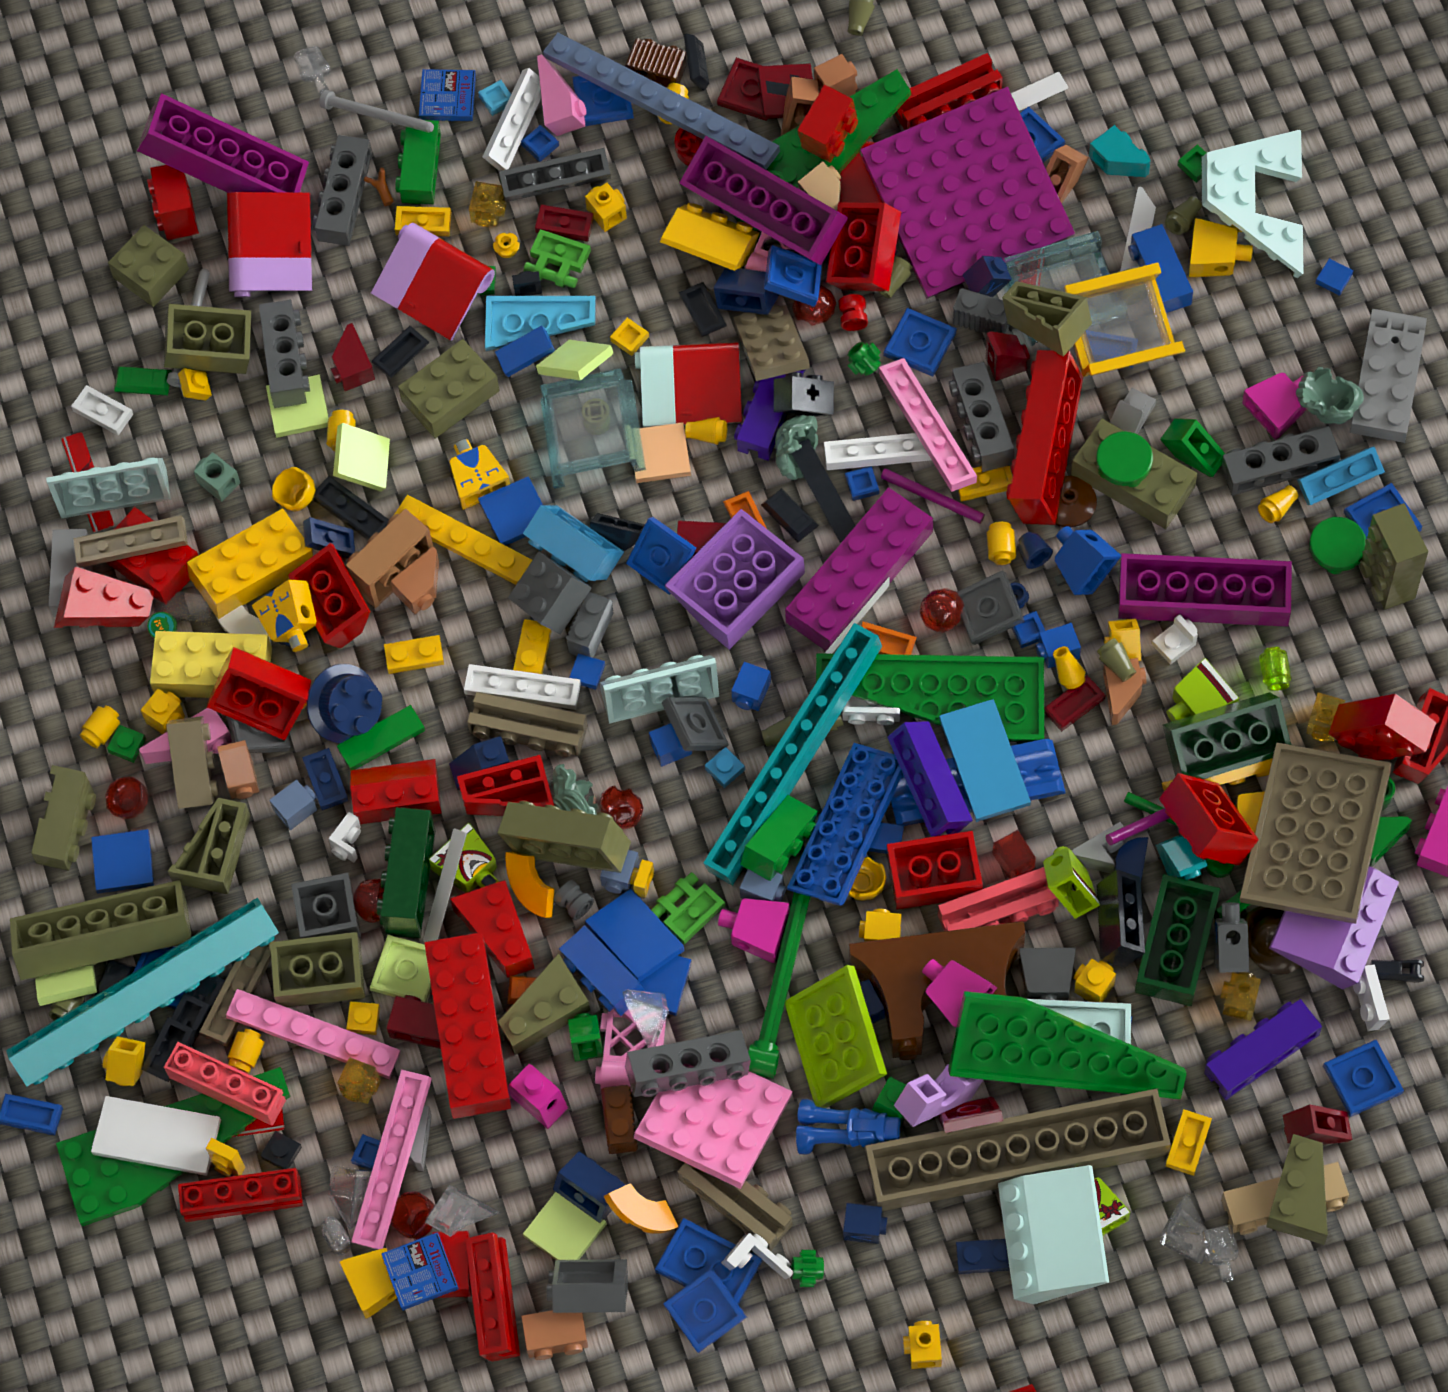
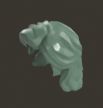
(1328, 398)
(788, 440)
(571, 793)

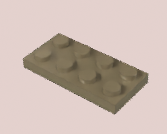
(771, 343)

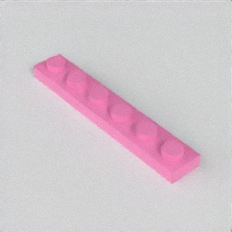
(927, 425)
(311, 1032)
(391, 1160)

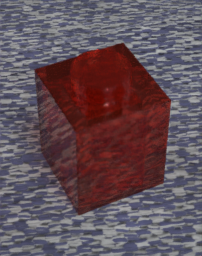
(1014, 855)

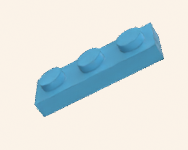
(1340, 475)

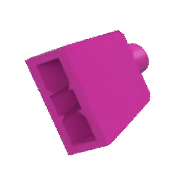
(1274, 403)
(757, 926)
(950, 985)
(535, 1093)

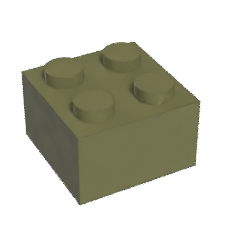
(148, 265)

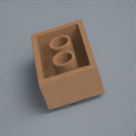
(388, 555)

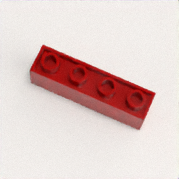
(949, 91)
(240, 1195)
(492, 1297)

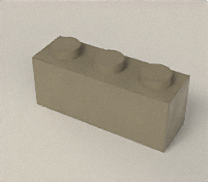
(192, 762)

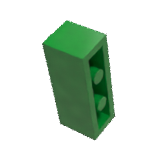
(418, 165)
(779, 838)

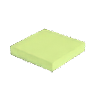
(574, 359)
(301, 417)
(361, 457)
(402, 970)
(65, 985)
(563, 1229)

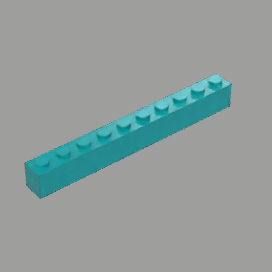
(794, 749)
(142, 992)

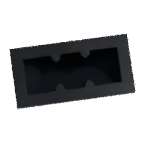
(616, 530)

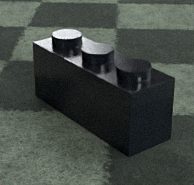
(1120, 918)

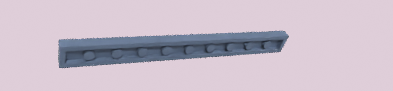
(659, 100)

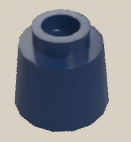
(1034, 550)

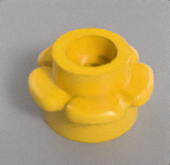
(509, 250)

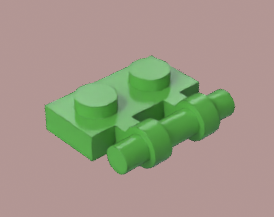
(560, 252)
(693, 913)

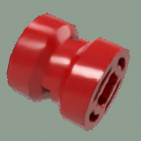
(853, 312)

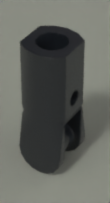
(1392, 970)

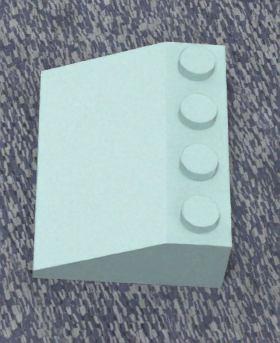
(110, 487)
(647, 689)
(1053, 1234)

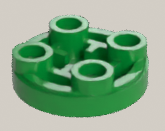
(1124, 459)
(1337, 544)

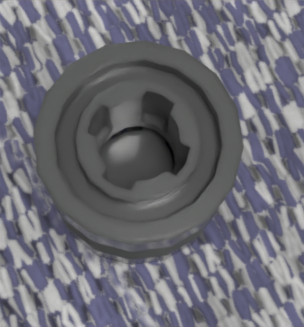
(573, 899)

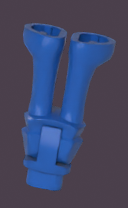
(863, 1127)

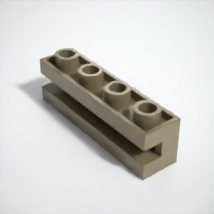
(527, 724)
(744, 1207)

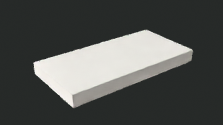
(155, 1135)

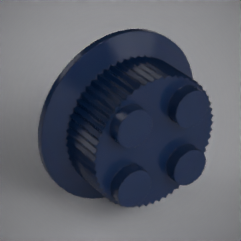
(343, 703)

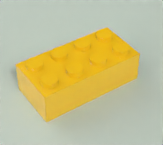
(249, 563)

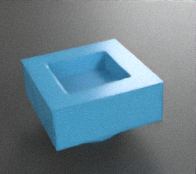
(724, 767)

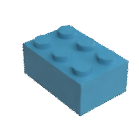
(572, 543)

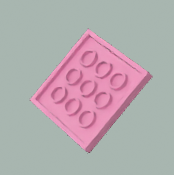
(716, 1125)

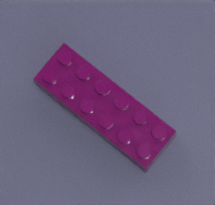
(217, 151)
(763, 200)
(858, 568)
(1205, 589)

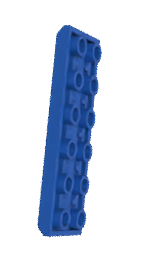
(1037, 767)
(847, 825)

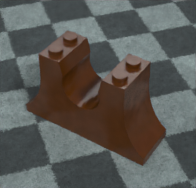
(897, 975)

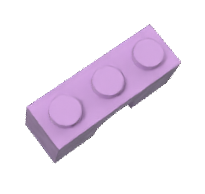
(929, 1097)

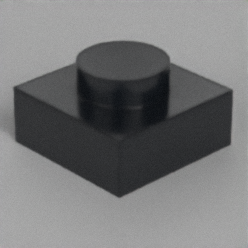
(527, 283)
(281, 1151)

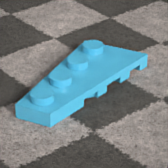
(517, 315)

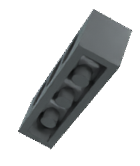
(555, 174)
(340, 227)
(283, 354)
(989, 434)
(1242, 478)
(697, 1052)

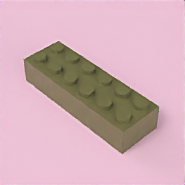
(100, 930)

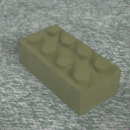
(1156, 497)
(1393, 556)
(565, 836)

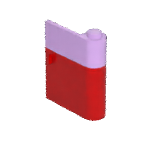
(269, 242)
(431, 280)

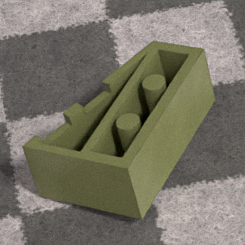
(1047, 315)
(64, 819)
(215, 848)
(543, 1007)
(1300, 1195)

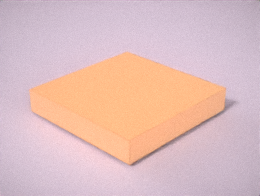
(664, 453)

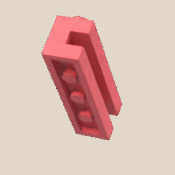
(1001, 903)
(225, 1083)

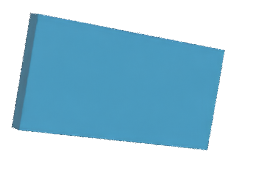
(984, 760)

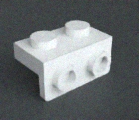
(859, 711)

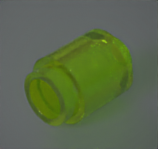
(1275, 668)

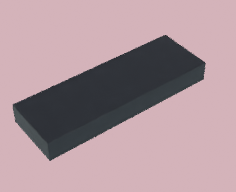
(349, 508)

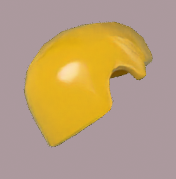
(293, 489)
(868, 881)

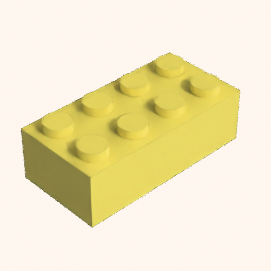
(193, 660)

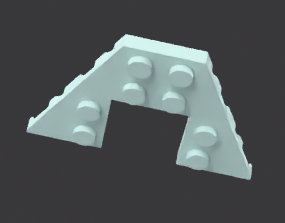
(1230, 193)

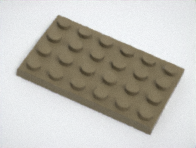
(1316, 833)

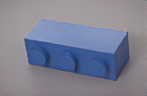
(1155, 247)
(599, 970)

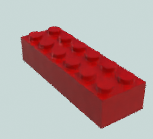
(1045, 437)
(467, 1025)

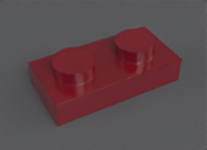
(565, 222)

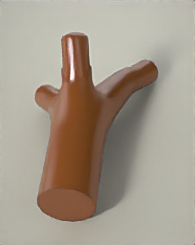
(381, 186)

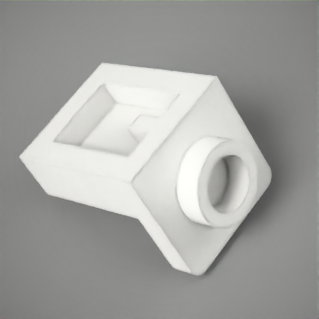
(1176, 639)
(345, 833)

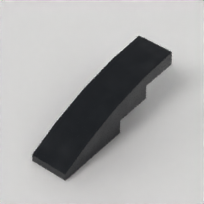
(183, 1025)

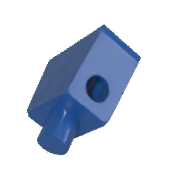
(1084, 559)

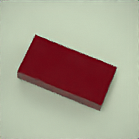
(1074, 704)

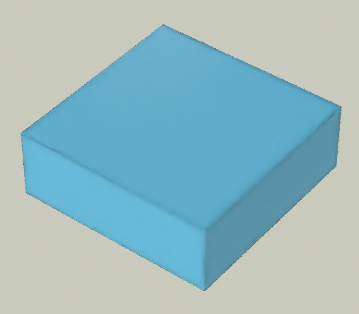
(495, 97)

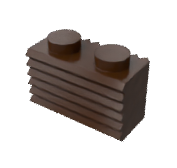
(657, 62)
(619, 1119)

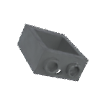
(588, 1286)

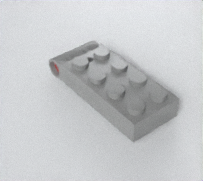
(1389, 375)

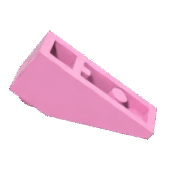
(561, 106)
(159, 749)

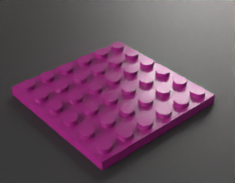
(967, 190)

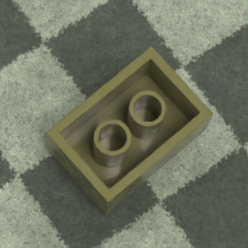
(207, 338)
(449, 388)
(317, 970)

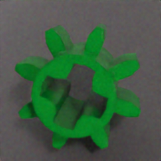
(864, 358)
(807, 1268)

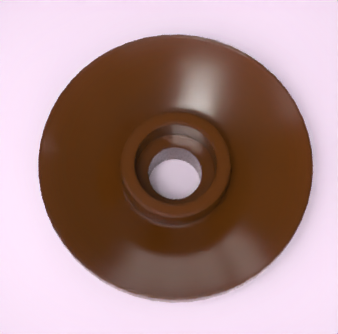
(1081, 508)

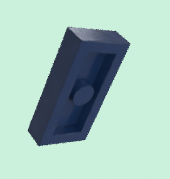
(321, 533)
(325, 779)
(982, 1256)

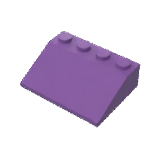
(736, 578)
(1335, 947)

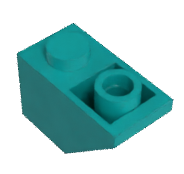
(1118, 155)
(1179, 859)

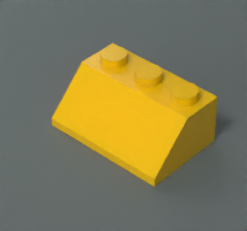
(710, 236)

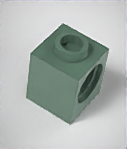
(223, 484)

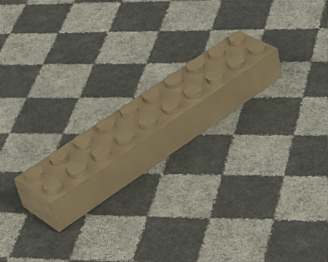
(982, 1156)

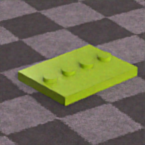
(835, 1037)

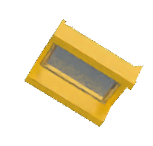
(1126, 321)

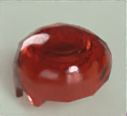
(821, 312)
(941, 609)
(126, 798)
(623, 806)
(366, 899)
(410, 1215)

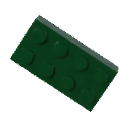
(1227, 737)
(407, 872)
(1177, 940)

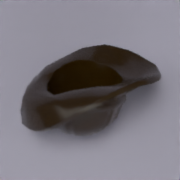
(1261, 929)

